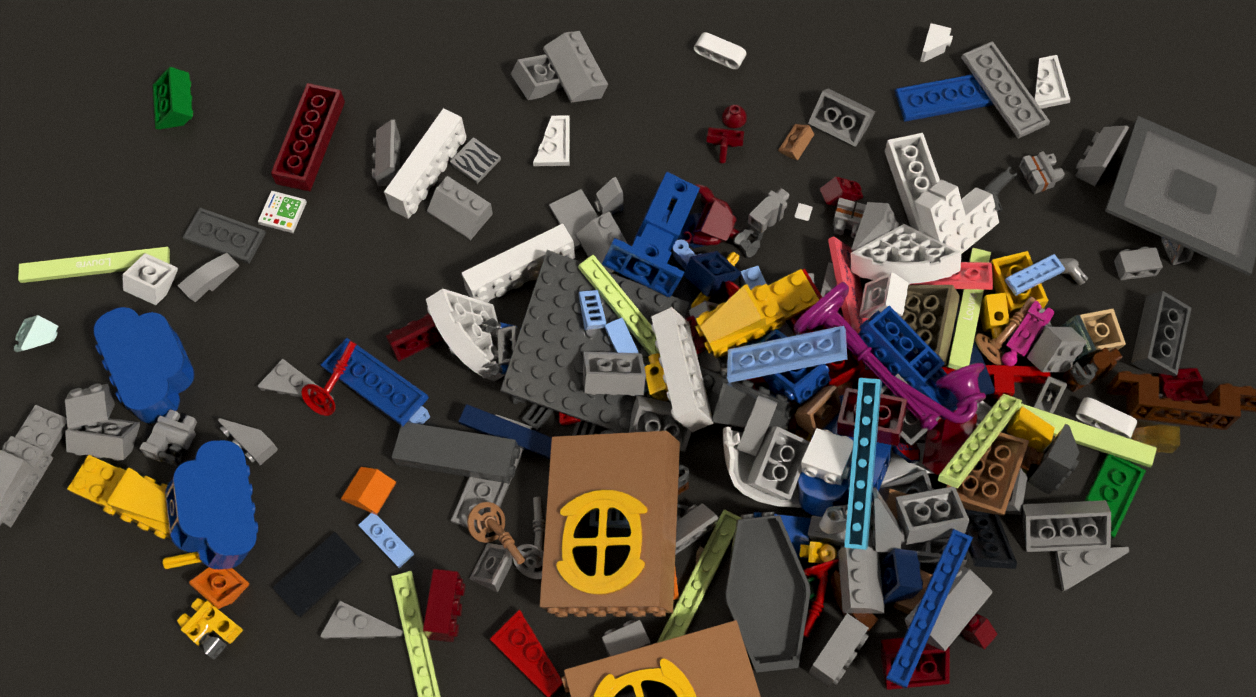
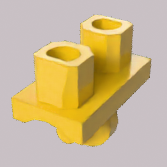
(818, 552)

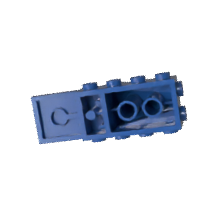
(906, 355)
(797, 383)

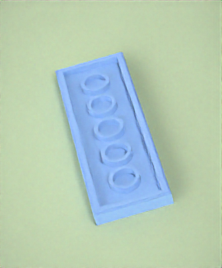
(787, 354)

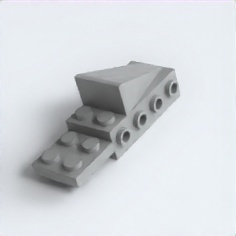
(26, 460)

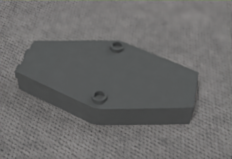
(767, 592)

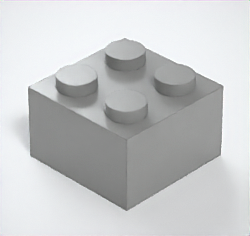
(1056, 349)

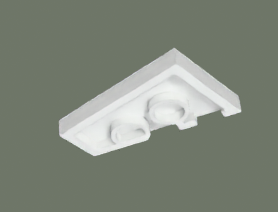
(1050, 84)
(556, 143)

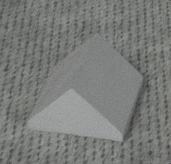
(492, 567)

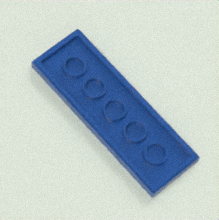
(941, 97)
(377, 383)

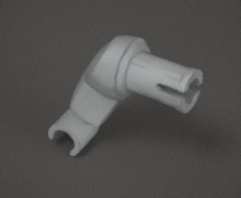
(1071, 268)

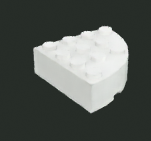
(908, 255)
(462, 327)

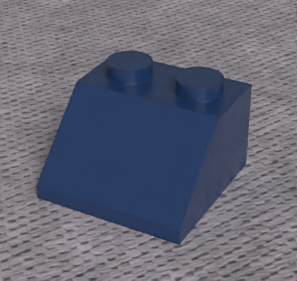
(710, 272)
(900, 575)

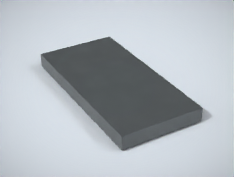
(224, 235)

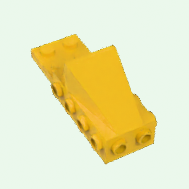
(754, 313)
(123, 494)

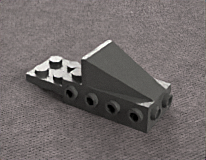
(734, 401)

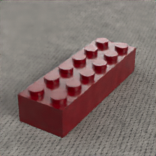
(308, 137)

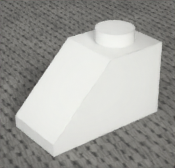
(936, 41)

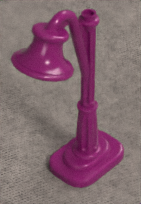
(961, 382)

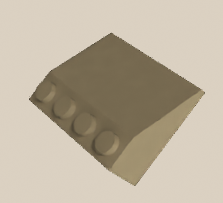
(932, 315)

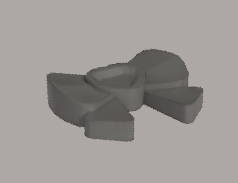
(749, 248)

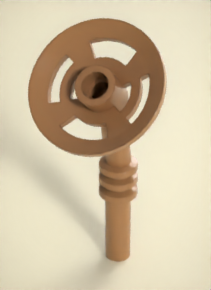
(994, 345)
(491, 524)

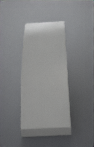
(208, 276)

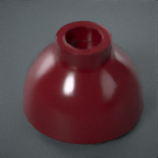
(734, 116)

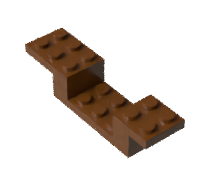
(1144, 403)

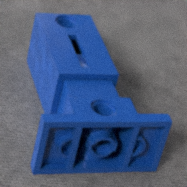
(656, 236)

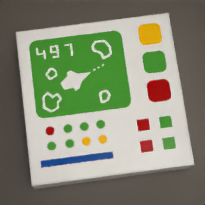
(282, 212)

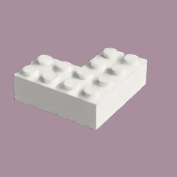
(955, 219)

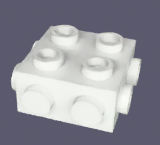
(828, 457)

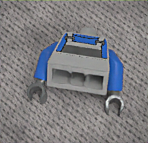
(506, 342)

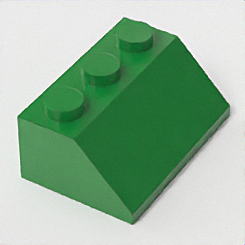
(172, 99)

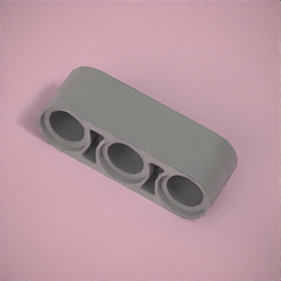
(757, 425)

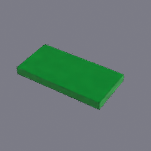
(1117, 485)

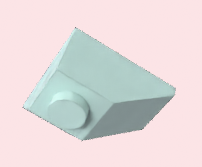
(35, 332)

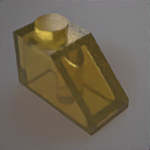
(1163, 437)

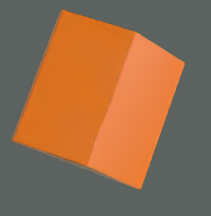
(369, 490)
(219, 586)

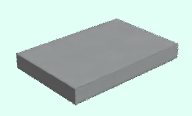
(574, 213)

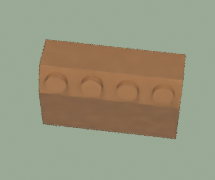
(994, 476)

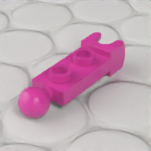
(1027, 333)

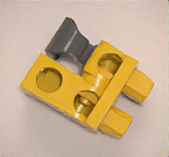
(204, 622)

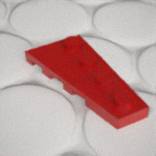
(524, 650)

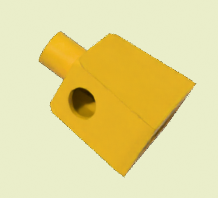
(994, 314)
(654, 378)

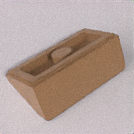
(796, 141)

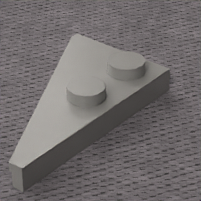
(285, 380)
(1079, 564)
(352, 623)

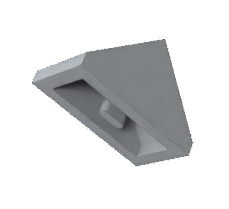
(1050, 395)

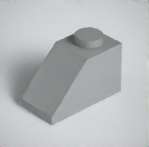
(610, 198)

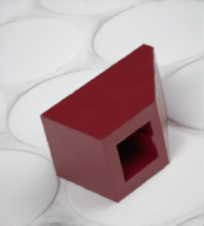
(841, 188)
(979, 631)

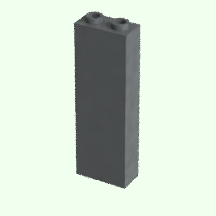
(456, 452)

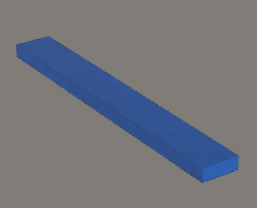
(929, 609)

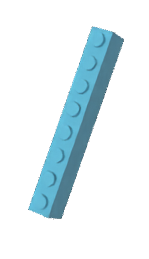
(863, 463)

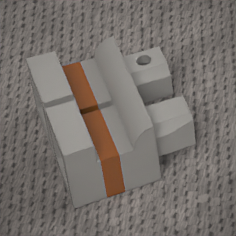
(1040, 171)
(843, 217)

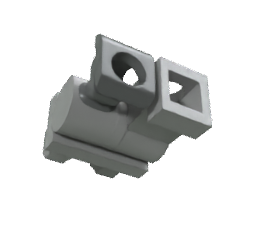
(767, 213)
(168, 432)

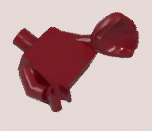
(715, 221)

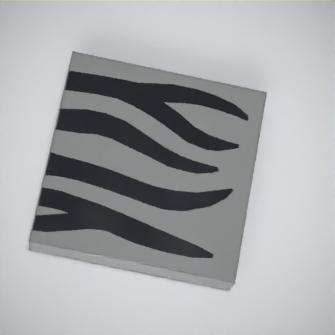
(475, 160)

